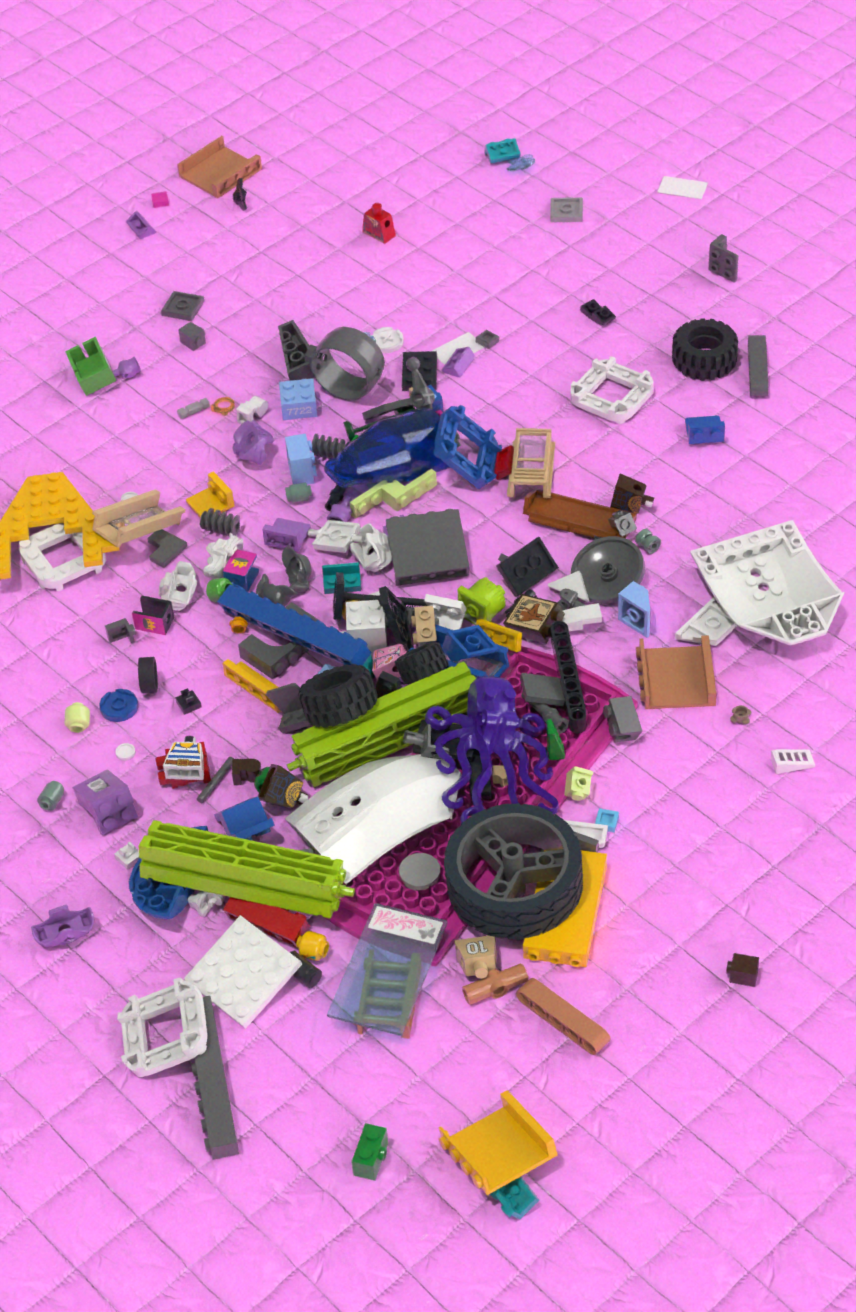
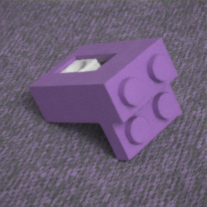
(107, 800)

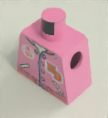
(384, 660)

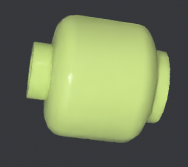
(77, 717)

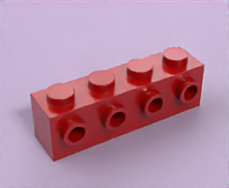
(269, 919)

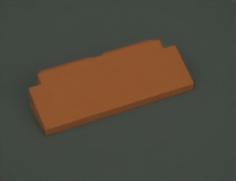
(571, 514)

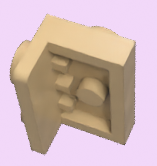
(425, 625)

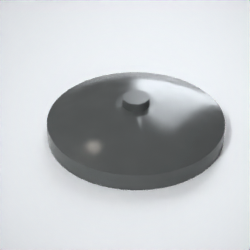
(609, 567)

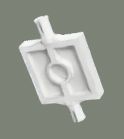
(336, 536)

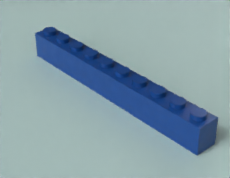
(294, 627)

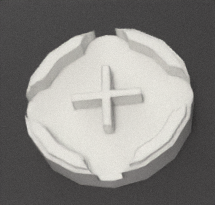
(388, 339)

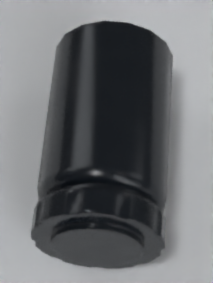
(307, 972)

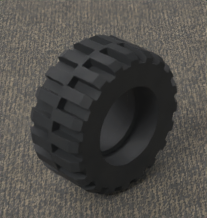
(704, 335)
(337, 695)

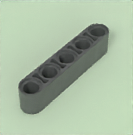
(757, 365)

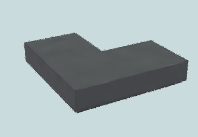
(168, 547)

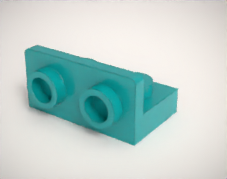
(502, 150)
(351, 577)

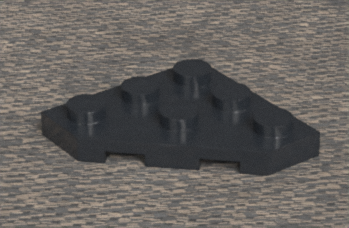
(397, 617)

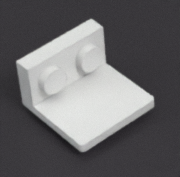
(447, 612)

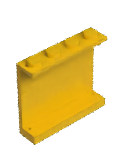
(500, 1145)

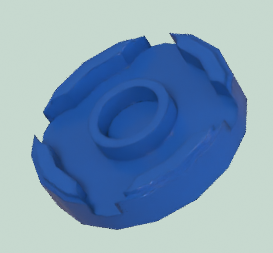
(118, 705)

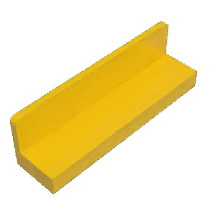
(250, 681)

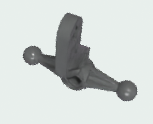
(420, 396)

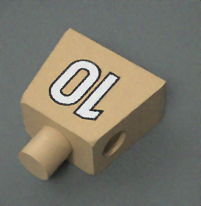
(476, 955)

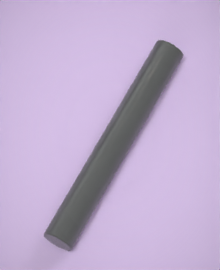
(215, 780)

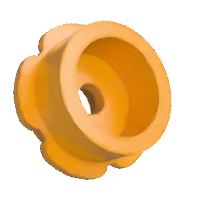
(238, 625)

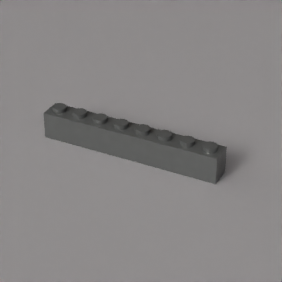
(214, 1093)

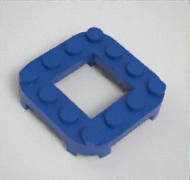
(445, 447)

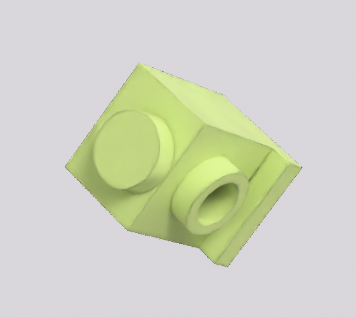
(578, 783)

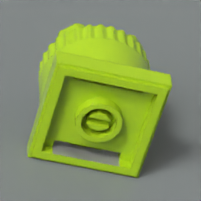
(482, 600)

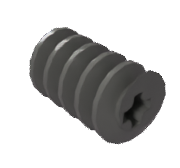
(327, 448)
(220, 522)

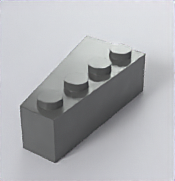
(294, 350)

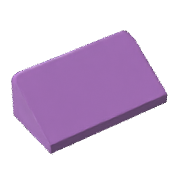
(140, 225)
(459, 362)

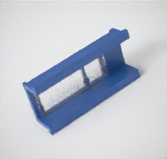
(485, 665)

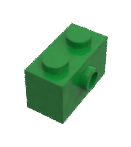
(370, 1151)

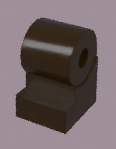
(245, 770)

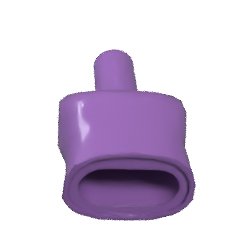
(127, 368)
(341, 512)

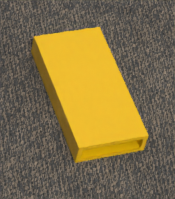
(572, 939)

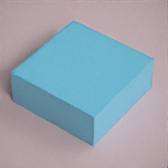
(607, 817)

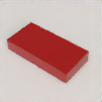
(504, 462)

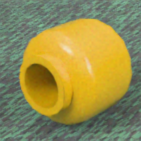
(312, 945)

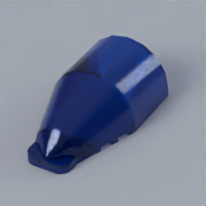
(389, 451)

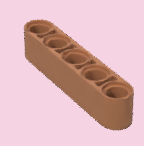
(563, 1016)

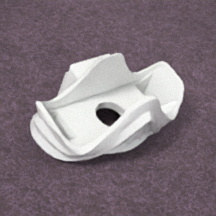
(373, 539)
(220, 554)
(182, 576)

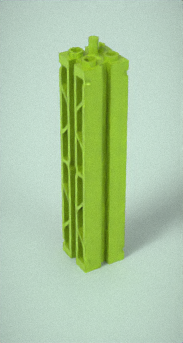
(379, 732)
(243, 869)

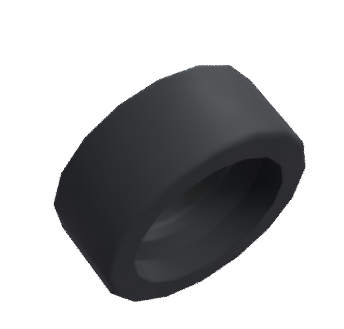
(147, 674)

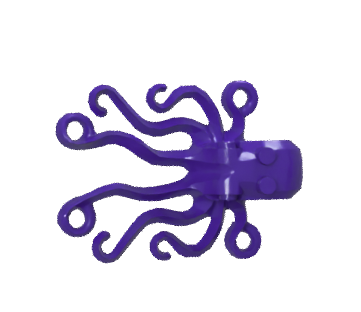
(490, 729)

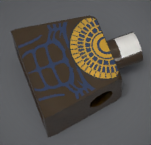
(630, 495)
(282, 788)

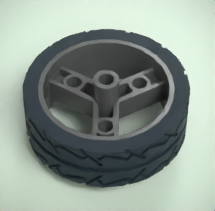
(496, 838)

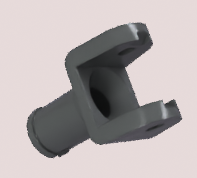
(569, 600)

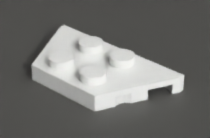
(709, 621)

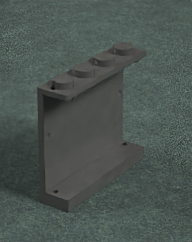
(427, 547)

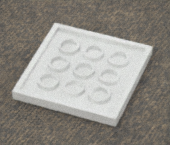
(243, 971)

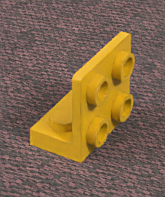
(216, 496)

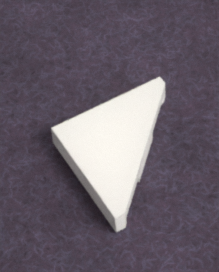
(573, 582)

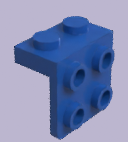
(705, 429)

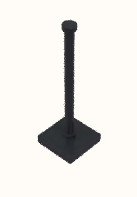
(341, 596)

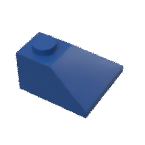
(468, 643)

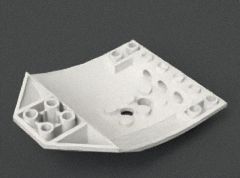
(799, 594)
(396, 802)

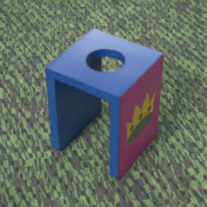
(240, 569)

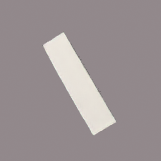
(581, 615)

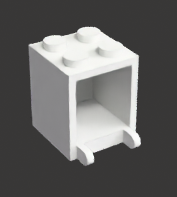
(367, 622)

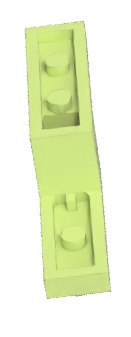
(393, 493)

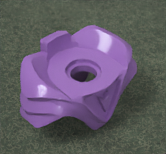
(250, 450)
(48, 932)

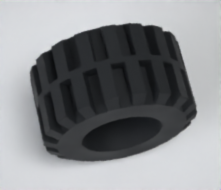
(421, 663)

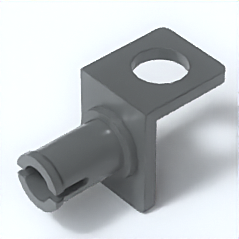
(424, 740)

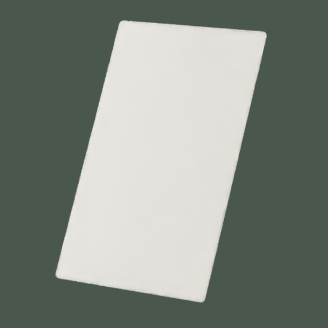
(682, 187)
(467, 340)

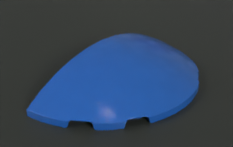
(157, 897)

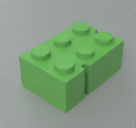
(92, 371)

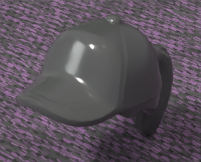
(297, 568)
(277, 594)

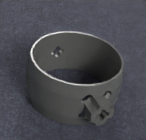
(336, 379)

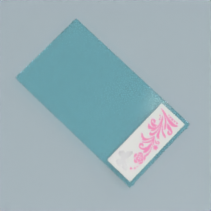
(387, 969)

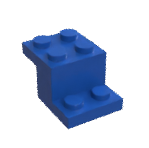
(245, 819)

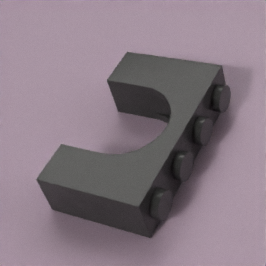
(272, 659)

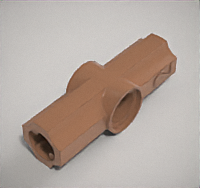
(495, 984)

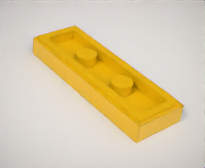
(502, 635)

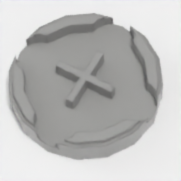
(419, 871)

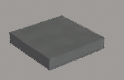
(182, 306)
(542, 689)

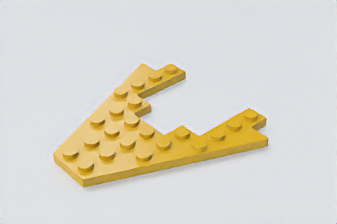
(50, 501)

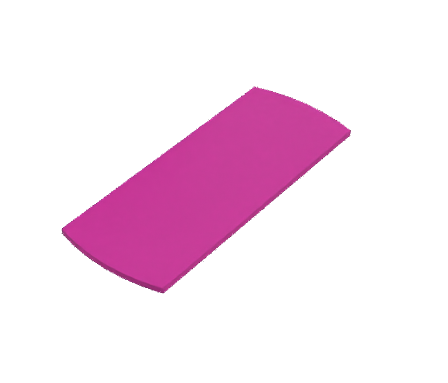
(381, 879)

